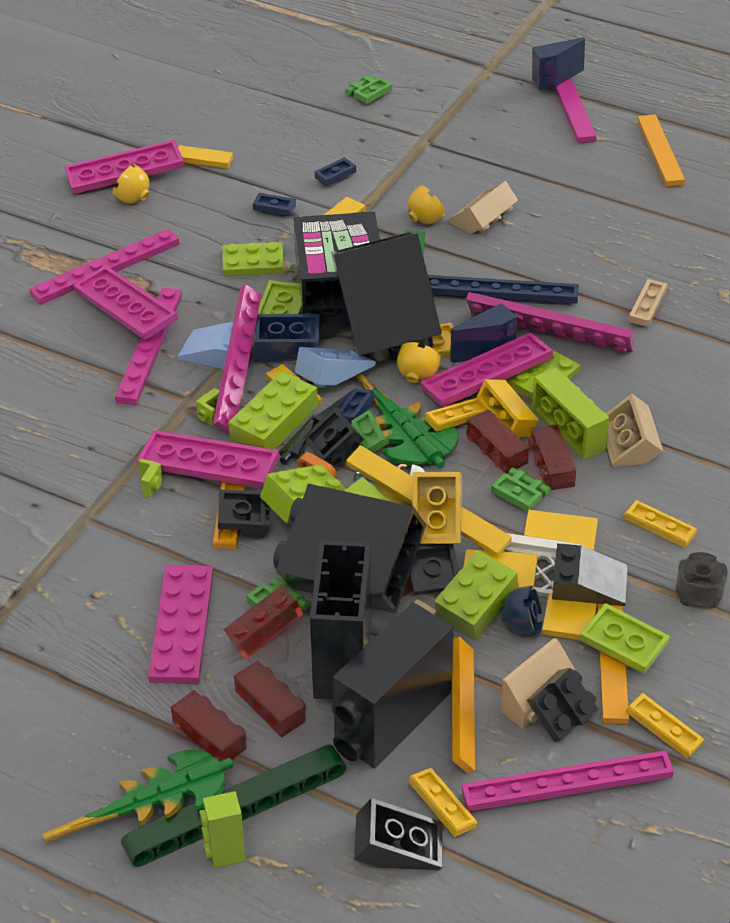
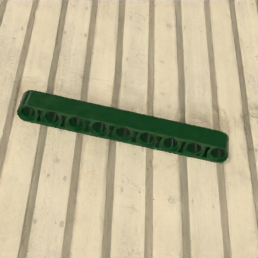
(253, 795)

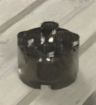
(701, 580)

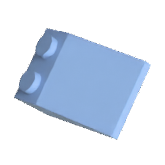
(208, 345)
(330, 365)

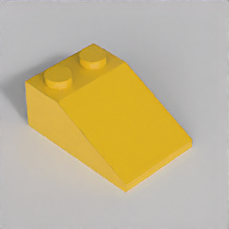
(439, 503)

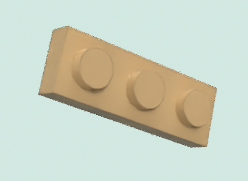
(647, 303)

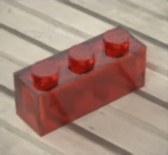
(497, 441)
(552, 457)
(263, 621)
(270, 698)
(208, 726)

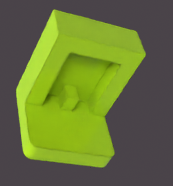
(207, 406)
(151, 477)

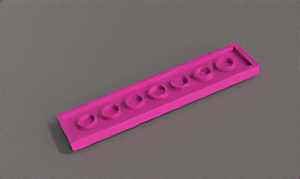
(558, 323)

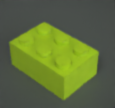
(285, 486)
(476, 594)

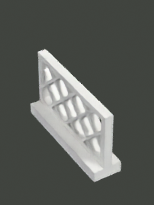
(544, 549)

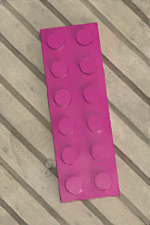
(107, 169)
(126, 302)
(495, 364)
(210, 458)
(181, 624)

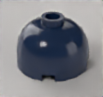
(522, 611)

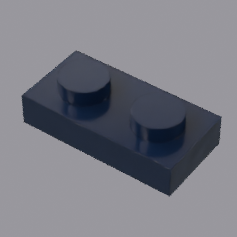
(335, 171)
(274, 204)
(357, 403)

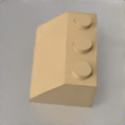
(484, 209)
(632, 433)
(528, 679)

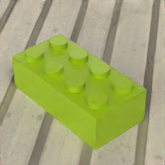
(274, 412)
(577, 416)

